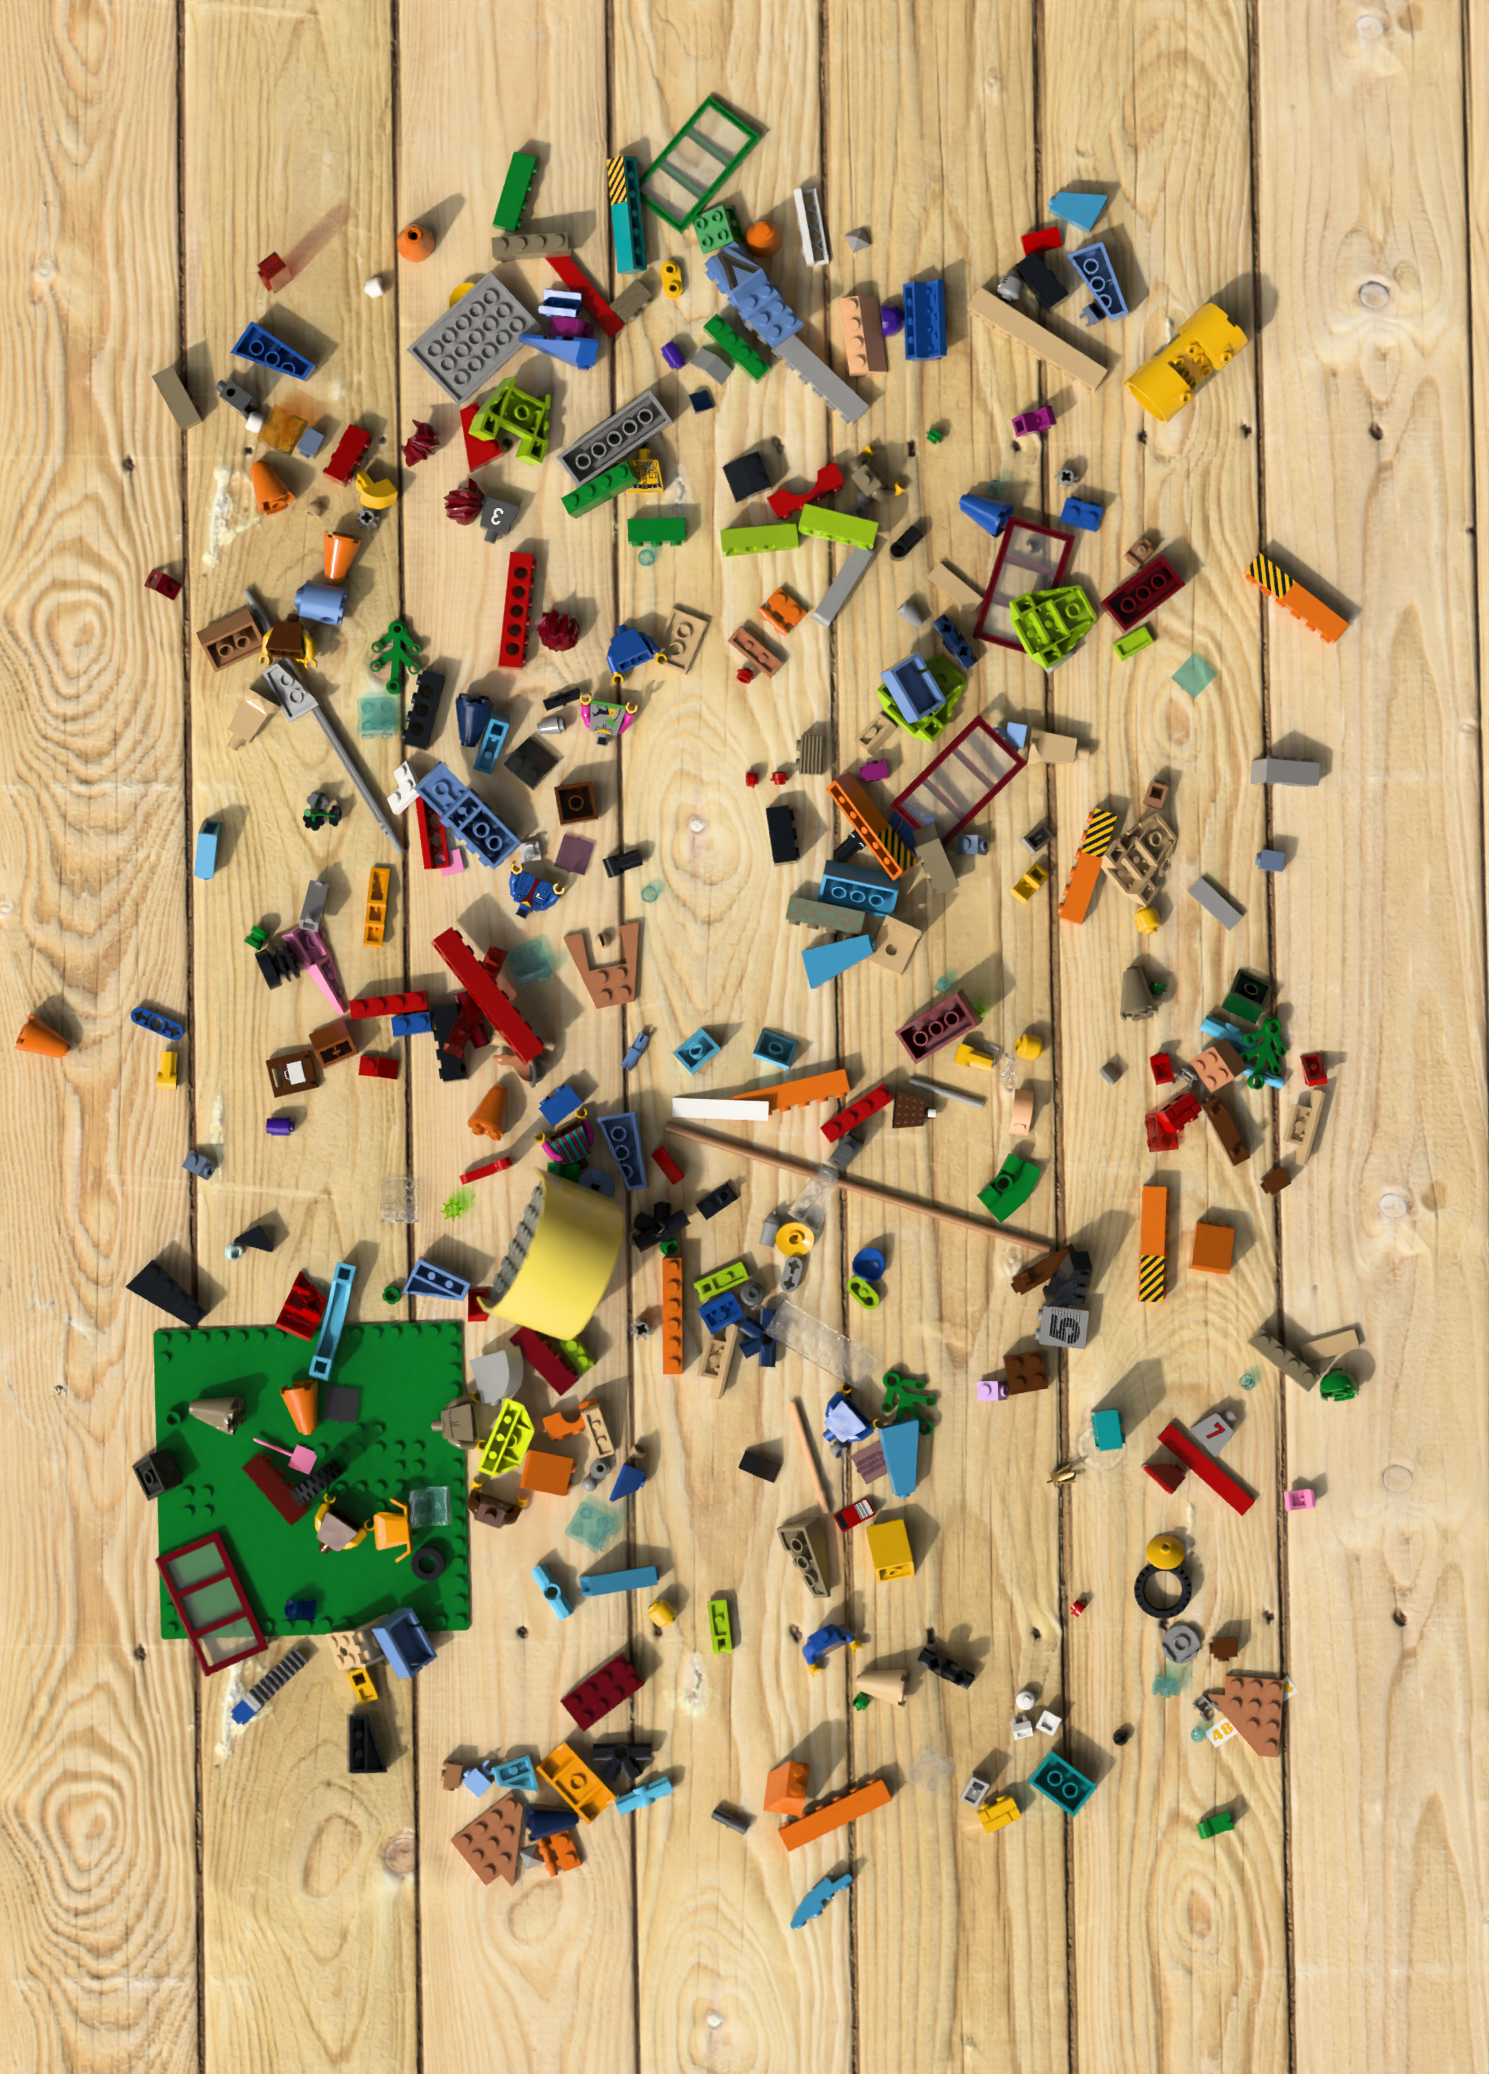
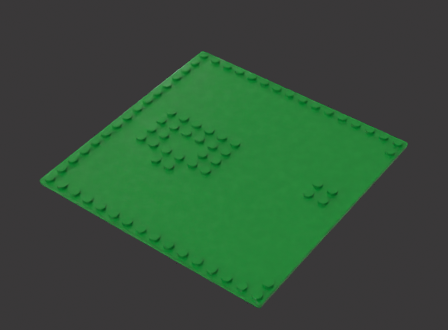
(403, 1384)

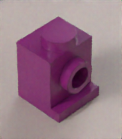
(874, 771)

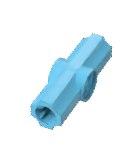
(1221, 1030)
(559, 1602)
(644, 1795)

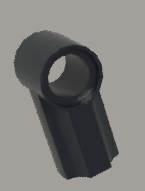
(906, 543)
(850, 846)
(618, 864)

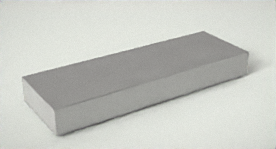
(1215, 904)

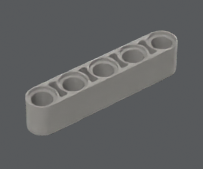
(842, 586)

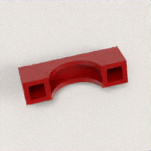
(784, 503)
(388, 1005)
(856, 1113)

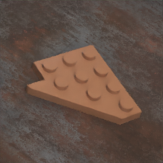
(1253, 1710)
(493, 1841)

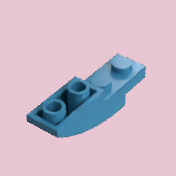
(811, 1904)

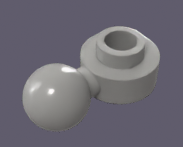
(860, 508)
(590, 1483)

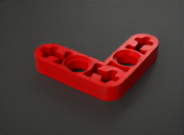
(482, 1172)

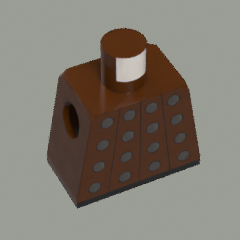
(910, 1111)

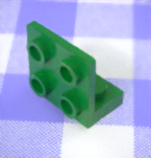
(718, 228)

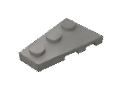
(289, 692)

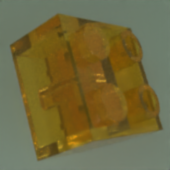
(282, 430)

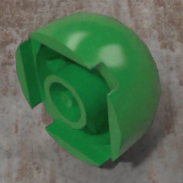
(1338, 1385)

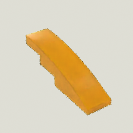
(376, 907)

